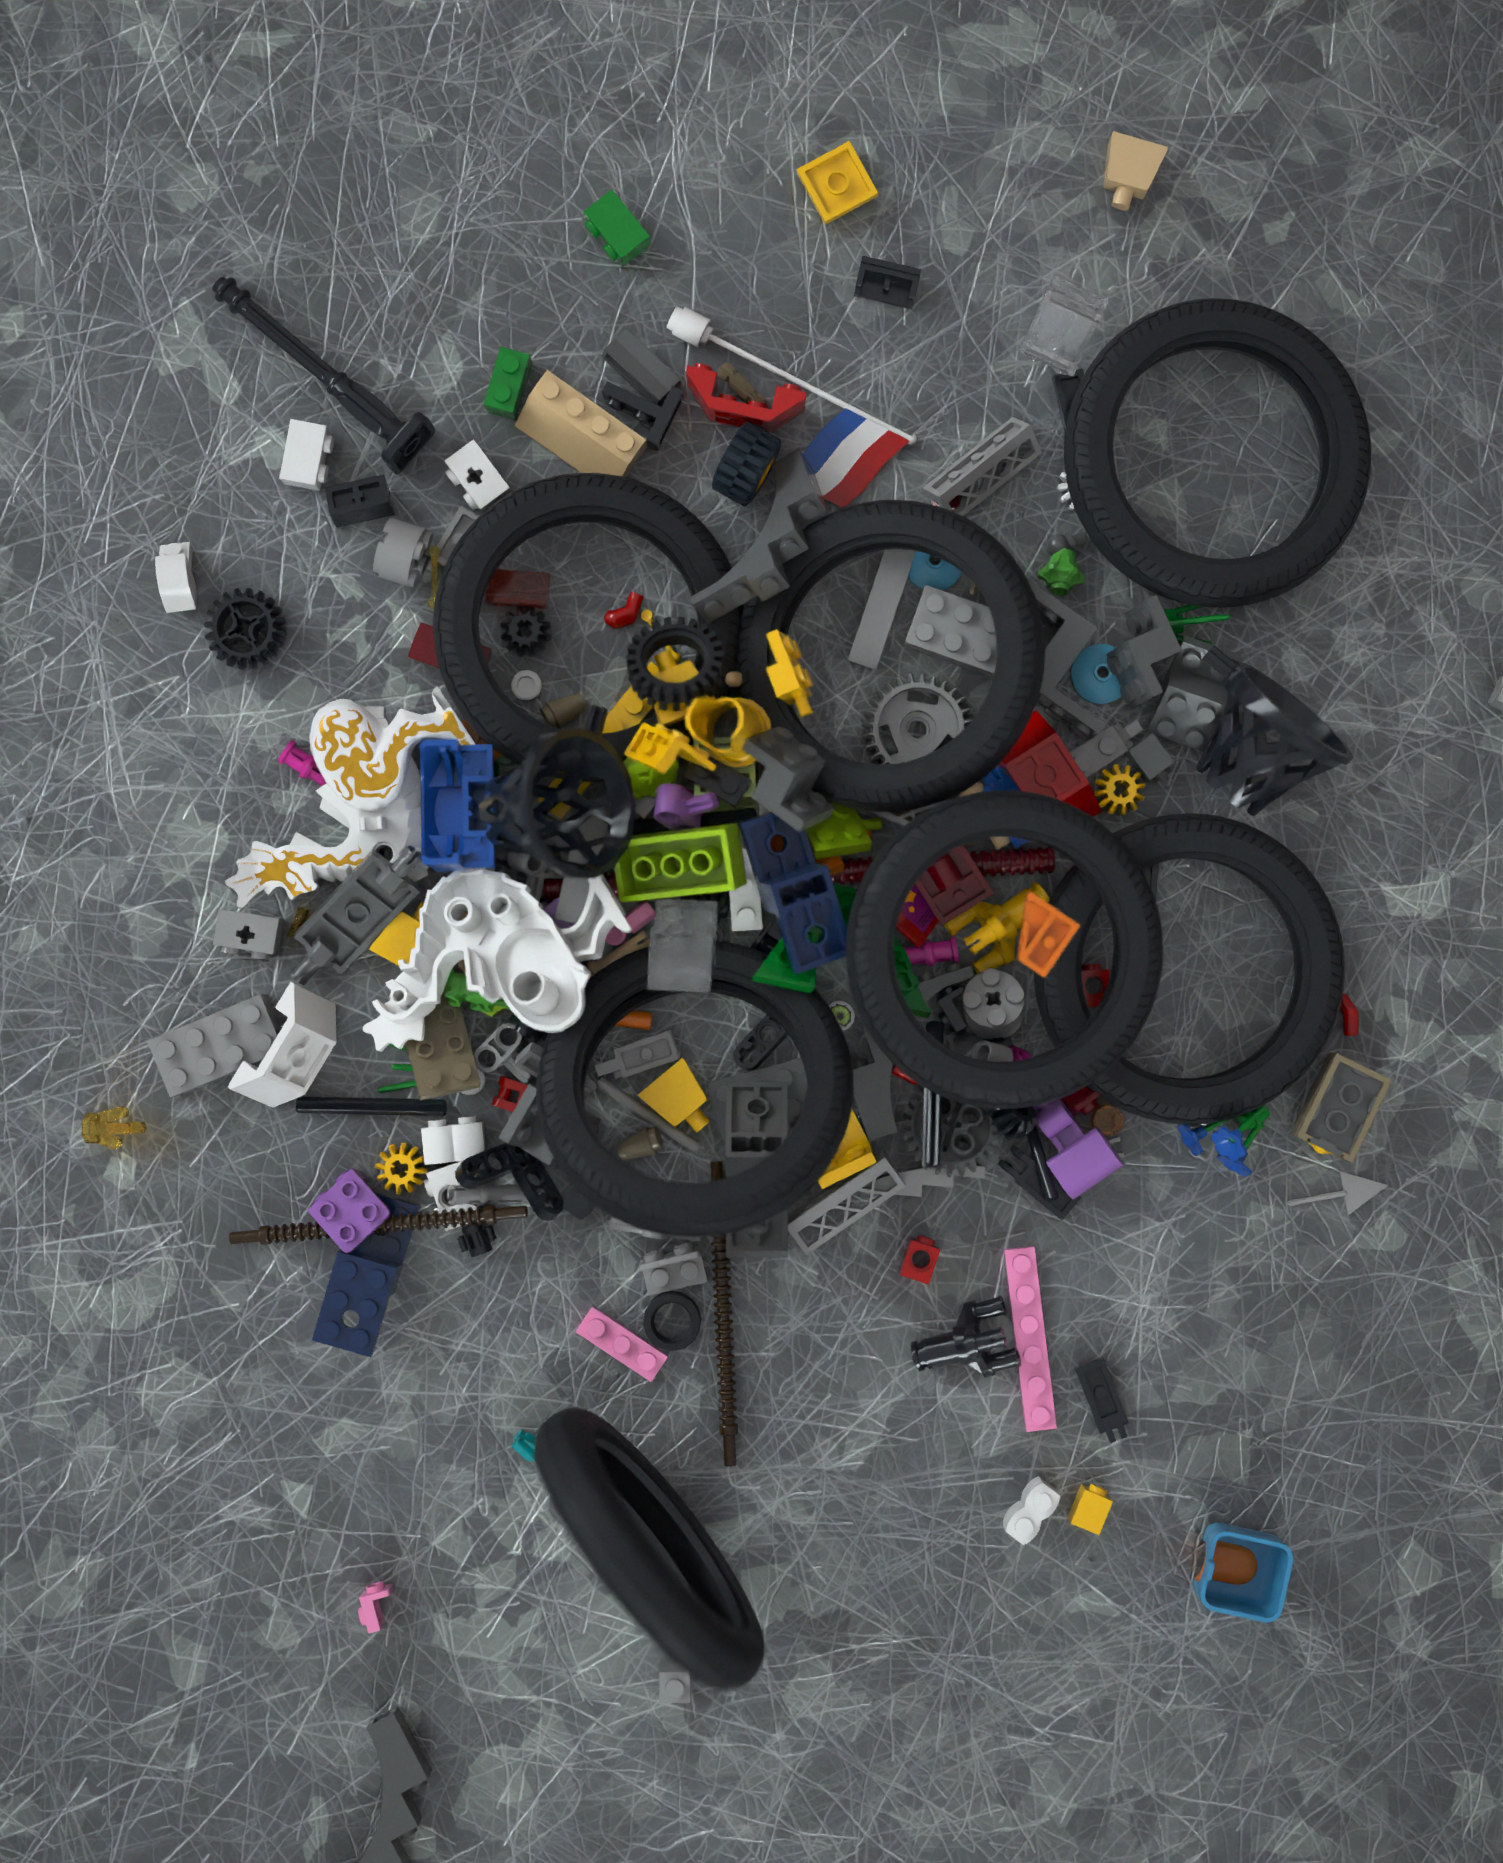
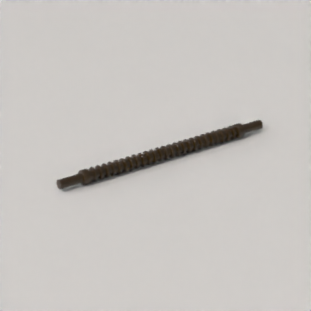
(489, 1214)
(728, 1428)

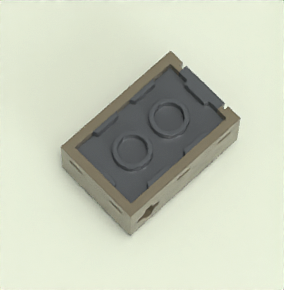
(1340, 1107)

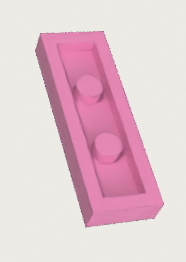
(622, 1343)

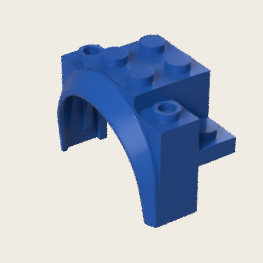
(450, 800)

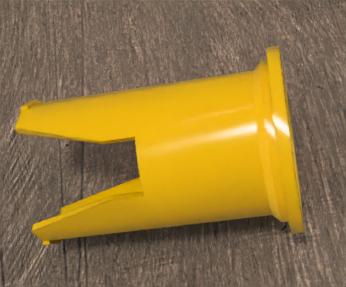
(752, 721)

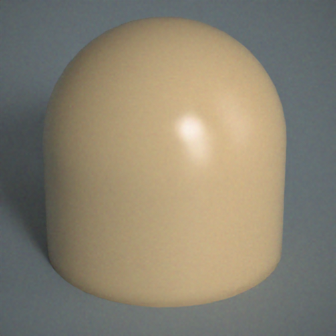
(733, 679)

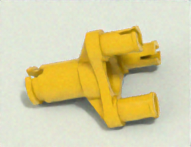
(998, 927)

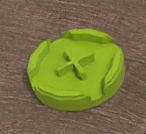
(646, 780)

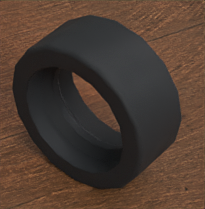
(667, 1343)

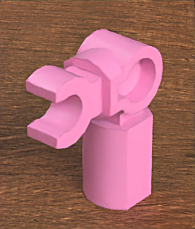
(637, 919)

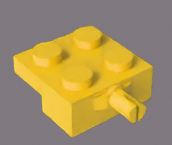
(787, 675)

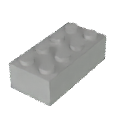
(954, 631)
(215, 1045)

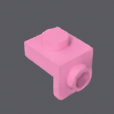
(370, 1611)

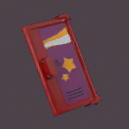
(916, 918)

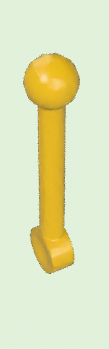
(647, 616)

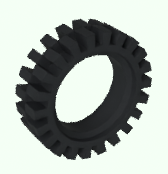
(675, 634)

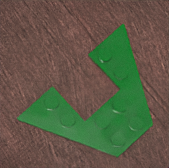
(778, 971)

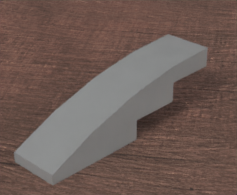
(881, 607)
(576, 890)
(918, 1176)

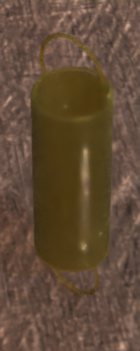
(298, 921)

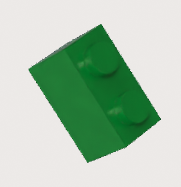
(616, 228)
(508, 383)

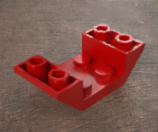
(787, 402)
(1045, 767)

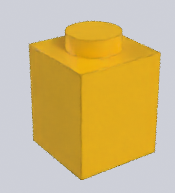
(1090, 1508)

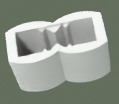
(454, 1141)
(1036, 1504)

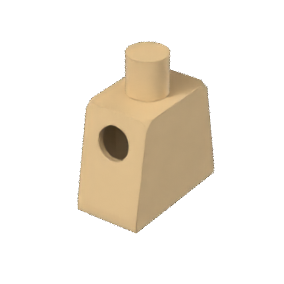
(1130, 167)

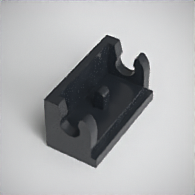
(887, 282)
(359, 501)

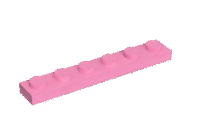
(1030, 1338)

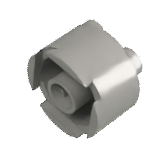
(402, 552)
(992, 988)

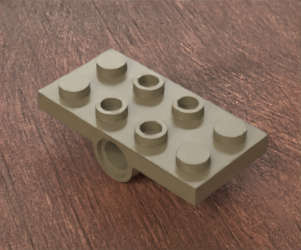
(445, 1057)

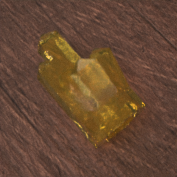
(100, 1126)

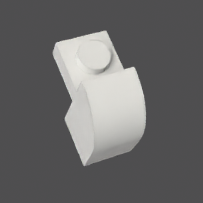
(175, 577)

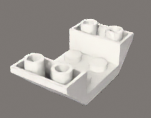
(295, 1053)

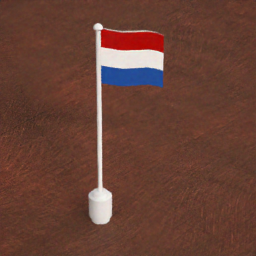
(844, 451)

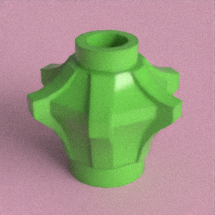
(1061, 572)

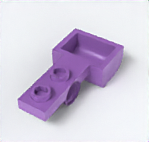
(1081, 1157)

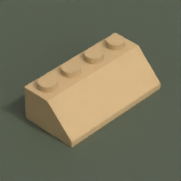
(579, 429)

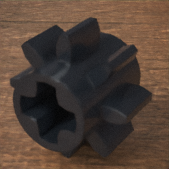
(476, 1239)

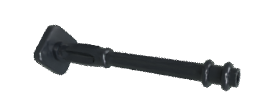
(402, 438)

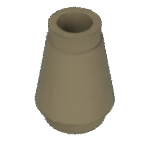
(562, 710)
(641, 1144)

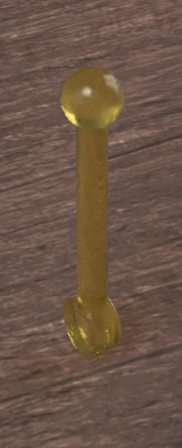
(434, 552)

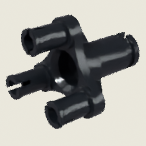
(968, 1343)

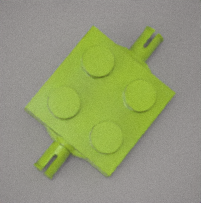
(841, 833)

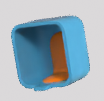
(1244, 1572)

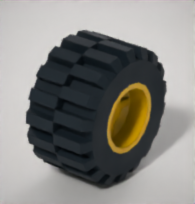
(746, 463)

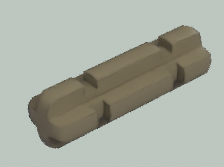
(739, 384)

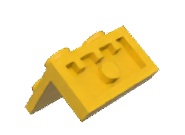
(658, 748)
(852, 1156)

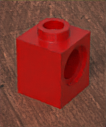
(1094, 970)
(924, 1272)

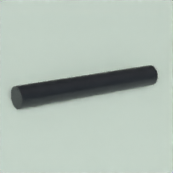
(1043, 1169)

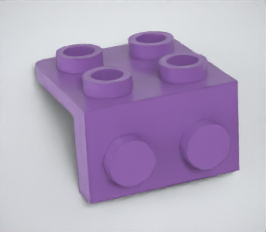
(349, 1210)

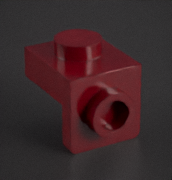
(1081, 1101)

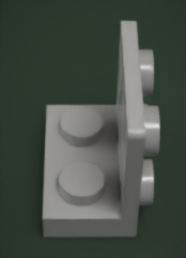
(673, 1269)

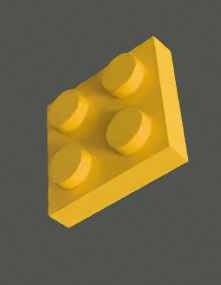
(837, 182)

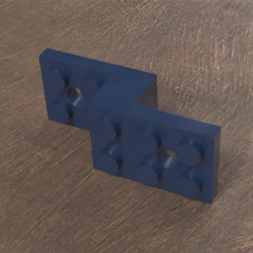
(795, 891)
(364, 1284)

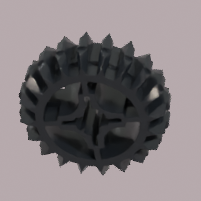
(257, 622)

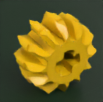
(1130, 789)
(398, 1178)

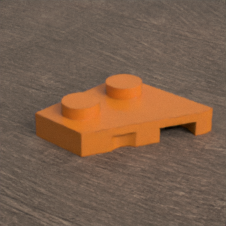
(1043, 934)

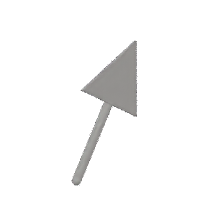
(1355, 1192)

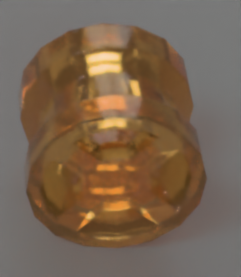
(1103, 1117)

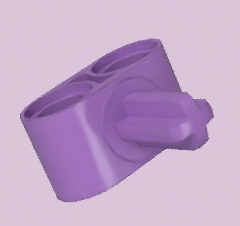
(679, 808)

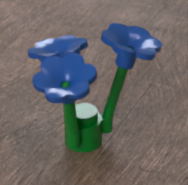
(1228, 1144)

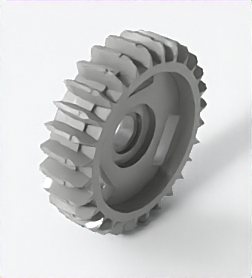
(898, 713)

